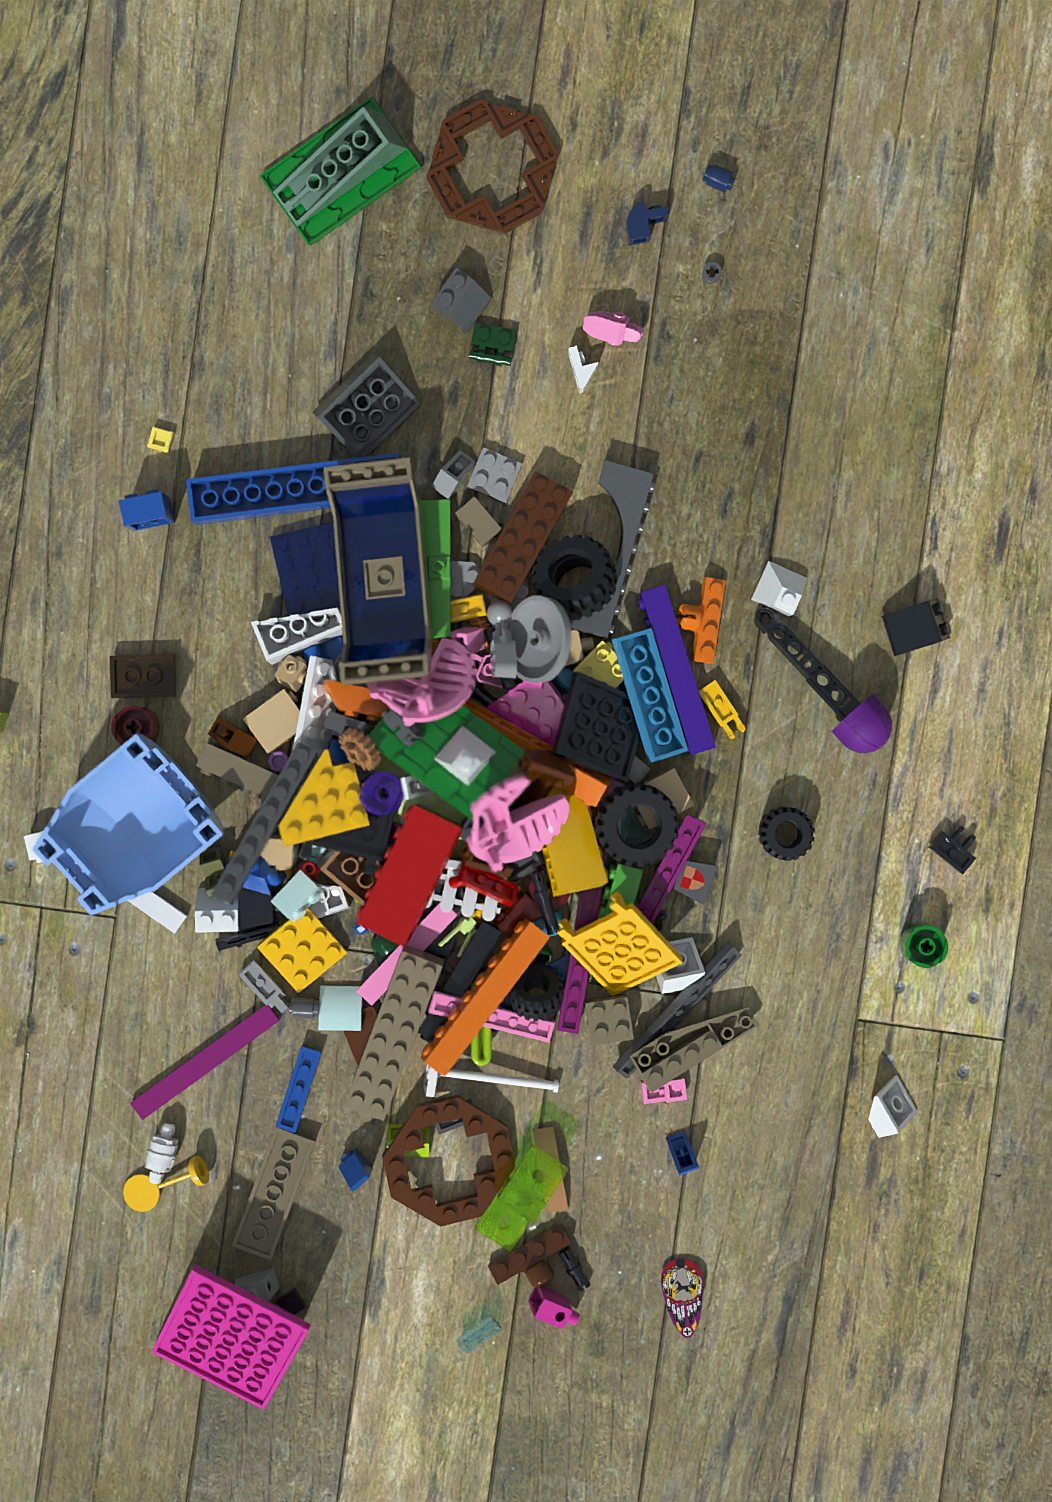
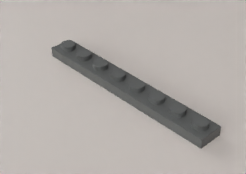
(264, 824)
(681, 1005)

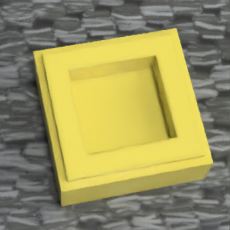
(160, 439)

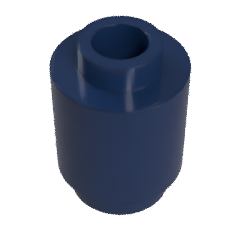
(719, 178)

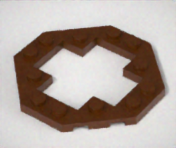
(447, 154)
(487, 1182)

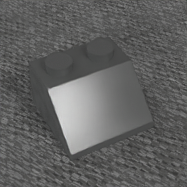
(461, 300)

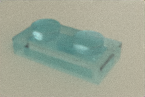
(478, 1334)

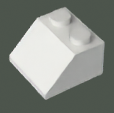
(214, 914)

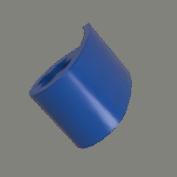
(327, 650)

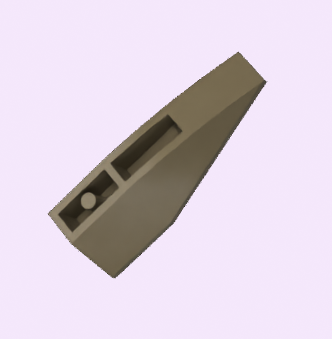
(687, 1046)

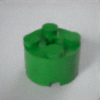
(926, 956)

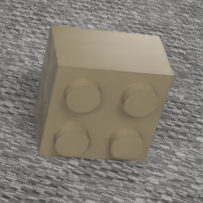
(609, 1019)

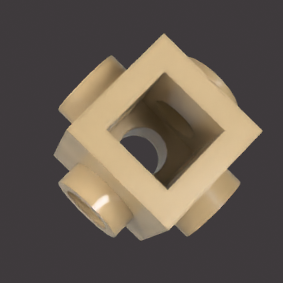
(292, 672)

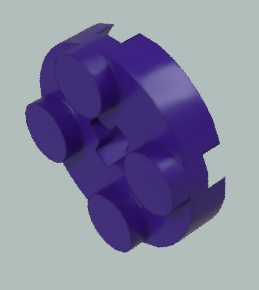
(392, 790)

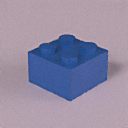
(146, 510)

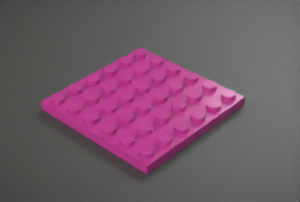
(230, 1337)

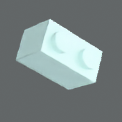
(297, 896)

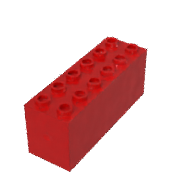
(409, 874)

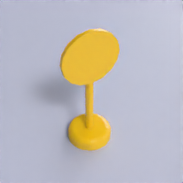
(144, 1196)

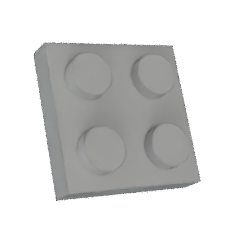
(494, 475)

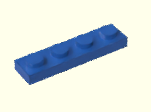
(298, 1088)

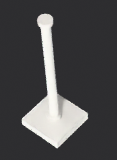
(431, 1079)

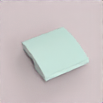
(340, 1008)

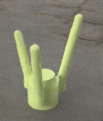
(465, 925)

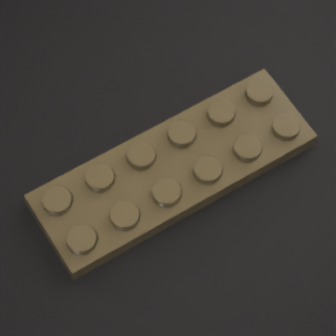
(273, 1193)

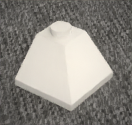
(779, 589)
(465, 755)
(684, 973)
(891, 1109)

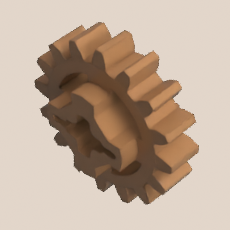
(359, 749)

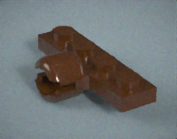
(532, 1258)

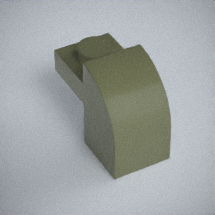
(213, 866)

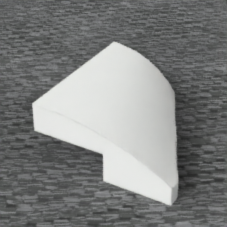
(331, 901)

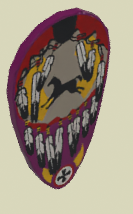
(683, 1294)

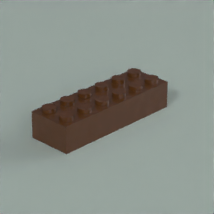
(523, 538)

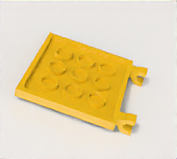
(620, 947)

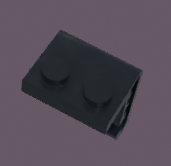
(916, 626)

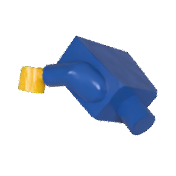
(263, 876)

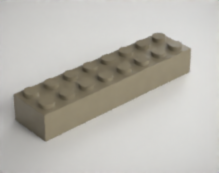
(394, 1032)

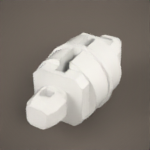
(161, 1153)

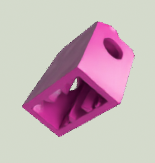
(552, 1307)

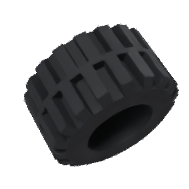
(803, 839)
(541, 1005)

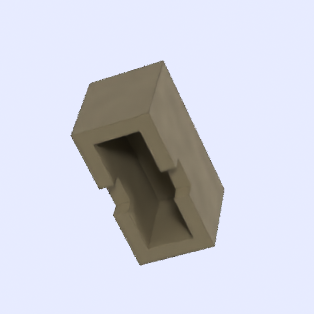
(476, 516)

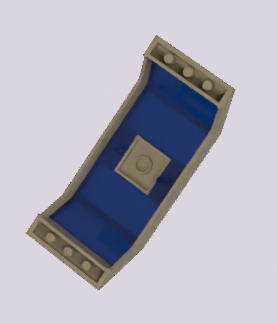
(381, 571)

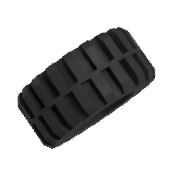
(569, 554)
(664, 834)

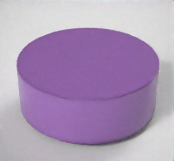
(277, 760)

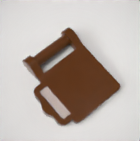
(358, 1039)

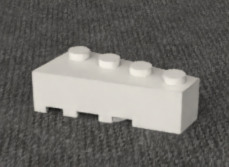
(296, 633)

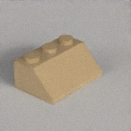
(279, 855)

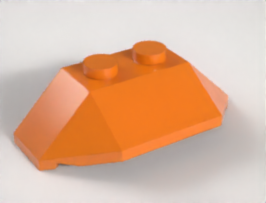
(355, 700)

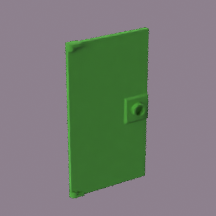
(438, 555)

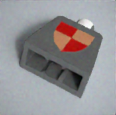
(695, 880)

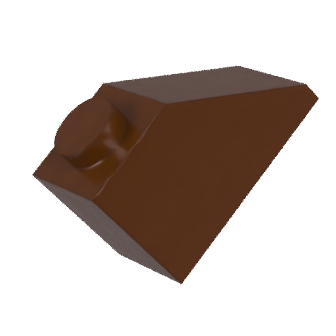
(232, 736)

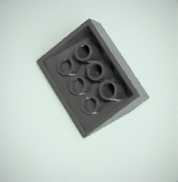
(366, 407)

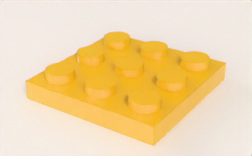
(302, 950)

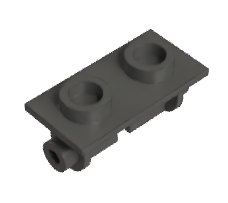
(406, 734)

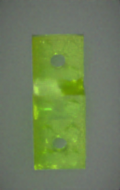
(521, 1198)

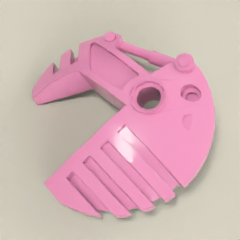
(432, 696)
(516, 833)

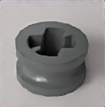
(717, 267)

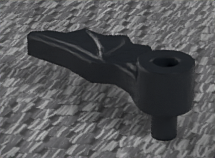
(662, 915)

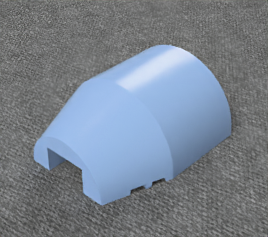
(128, 826)

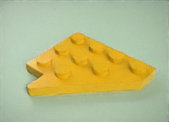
(324, 804)

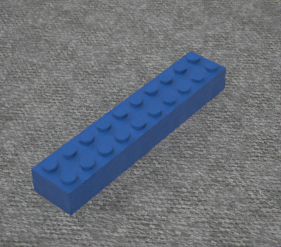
(264, 491)

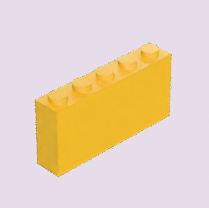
(574, 854)

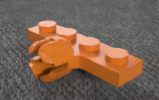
(704, 619)

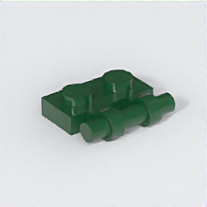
(492, 338)

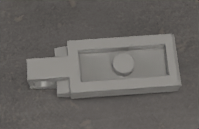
(264, 986)

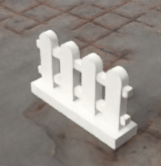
(470, 897)

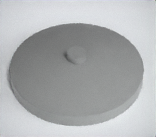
(541, 638)

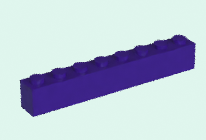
(677, 669)

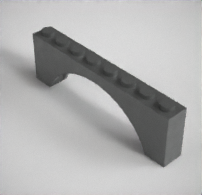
(629, 493)

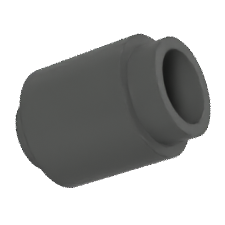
(304, 1007)

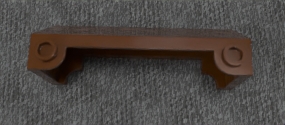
(544, 772)

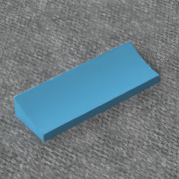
(650, 695)

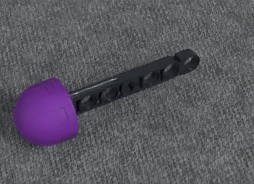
(863, 725)

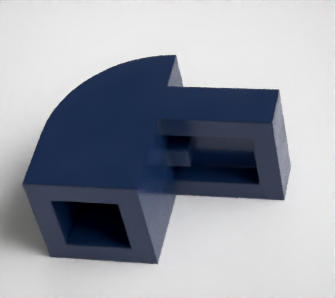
(639, 220)

